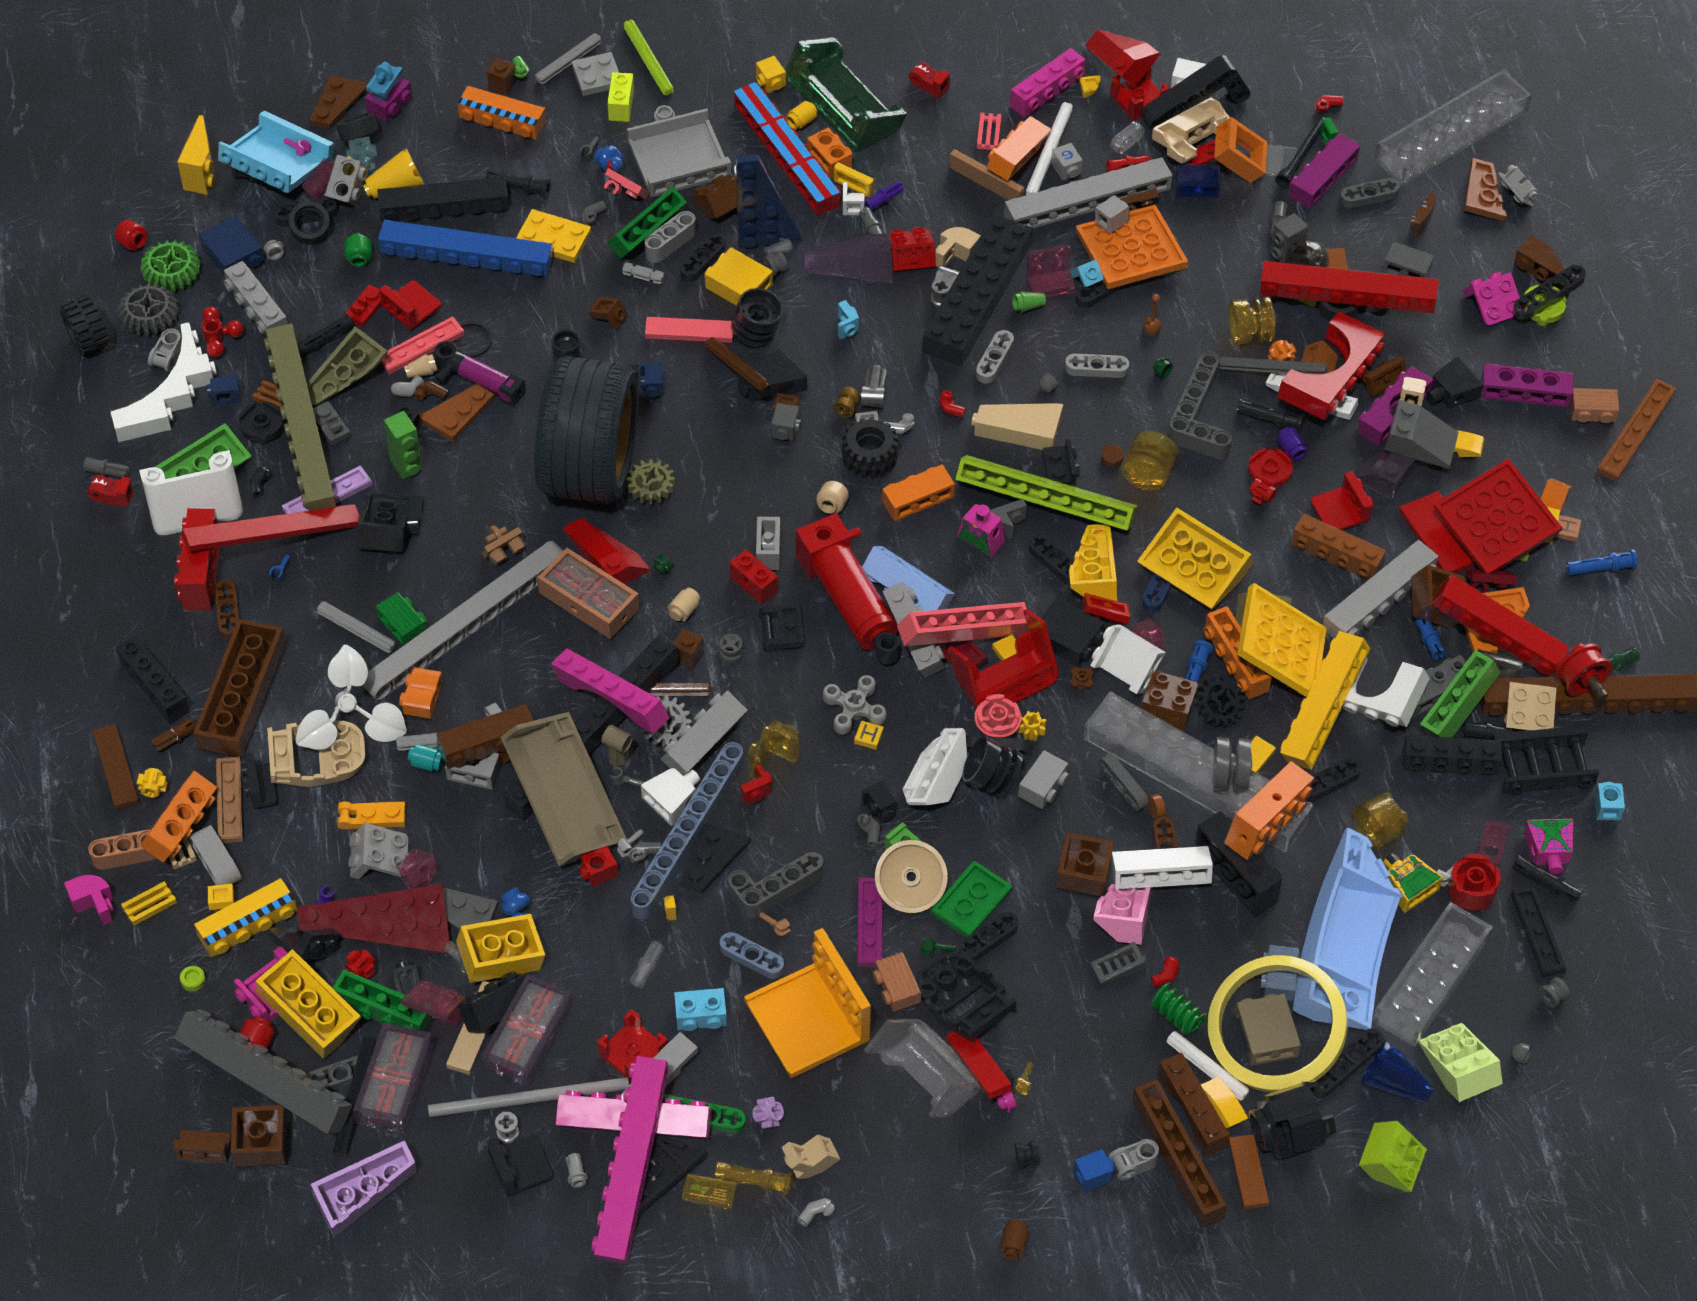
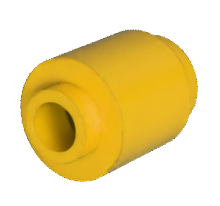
(801, 115)

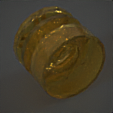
(1248, 321)
(1150, 460)

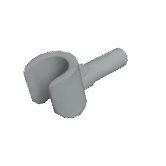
(624, 845)
(1446, 876)

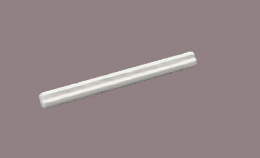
(1051, 143)

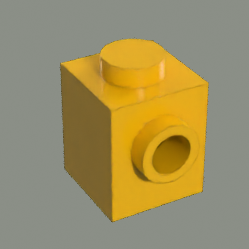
(770, 74)

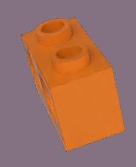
(829, 150)

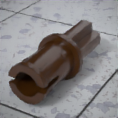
(174, 734)

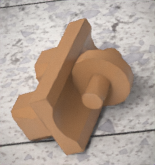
(511, 540)

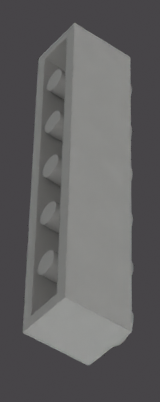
(1379, 592)

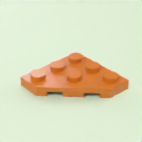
(1512, 599)

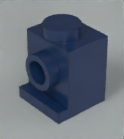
(652, 379)
(224, 390)

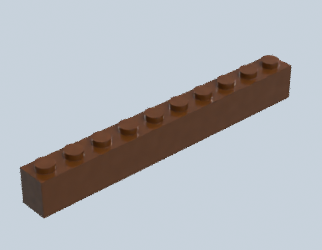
(1624, 693)

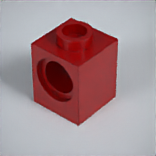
(599, 857)

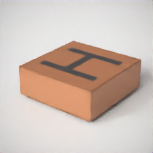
(1570, 528)

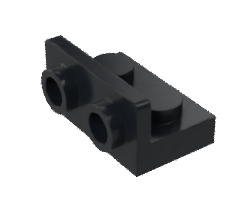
(1060, 463)

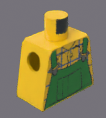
(1413, 879)

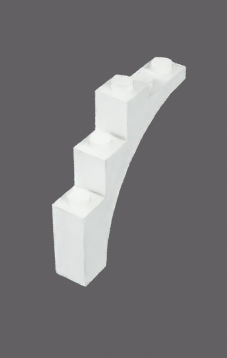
(154, 411)

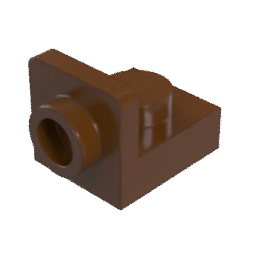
(609, 309)

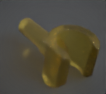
(1024, 1086)

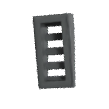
(1130, 968)

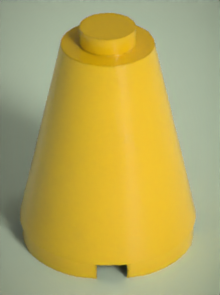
(397, 172)

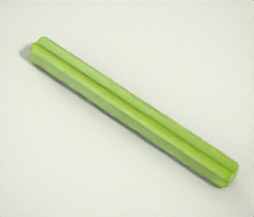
(648, 57)

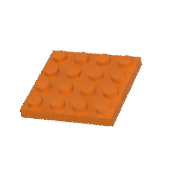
(1135, 250)

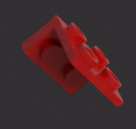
(912, 249)
(409, 304)

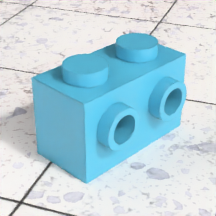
(700, 1009)

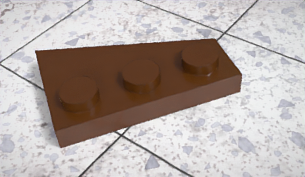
(335, 100)

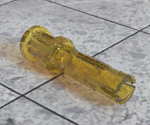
(766, 1179)

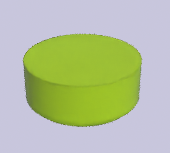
(192, 978)

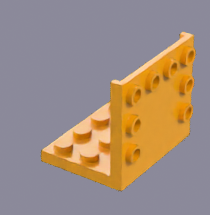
(813, 1011)

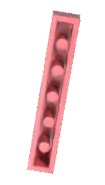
(962, 624)

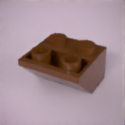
(716, 198)

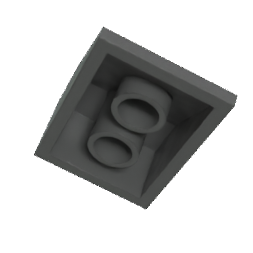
(1421, 435)

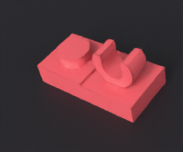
(618, 180)

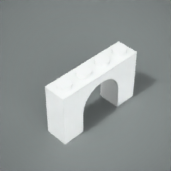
(1397, 702)

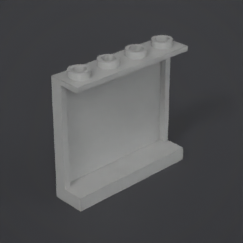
(677, 152)

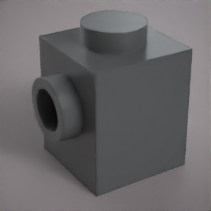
(785, 422)

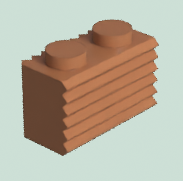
(1594, 405)
(897, 982)

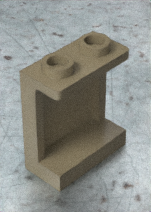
(1268, 1029)

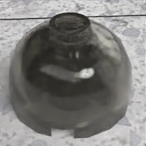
(1308, 253)

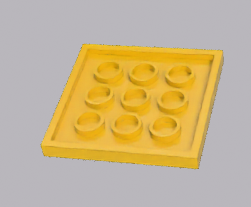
(1281, 640)

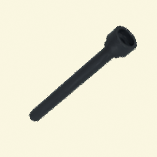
(1287, 174)

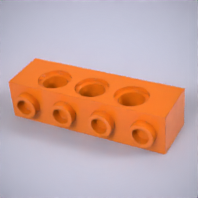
(187, 804)

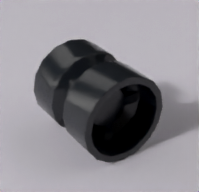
(566, 344)

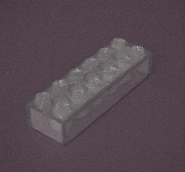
(1432, 974)

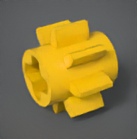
(1032, 726)
(152, 782)

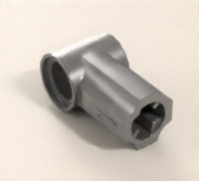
(874, 391)

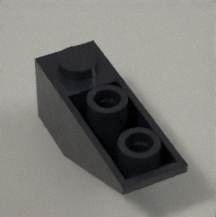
(489, 1006)

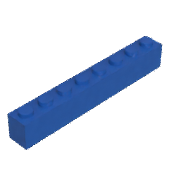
(466, 248)

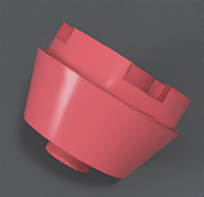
(997, 716)

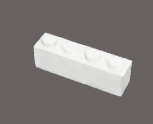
(1162, 867)

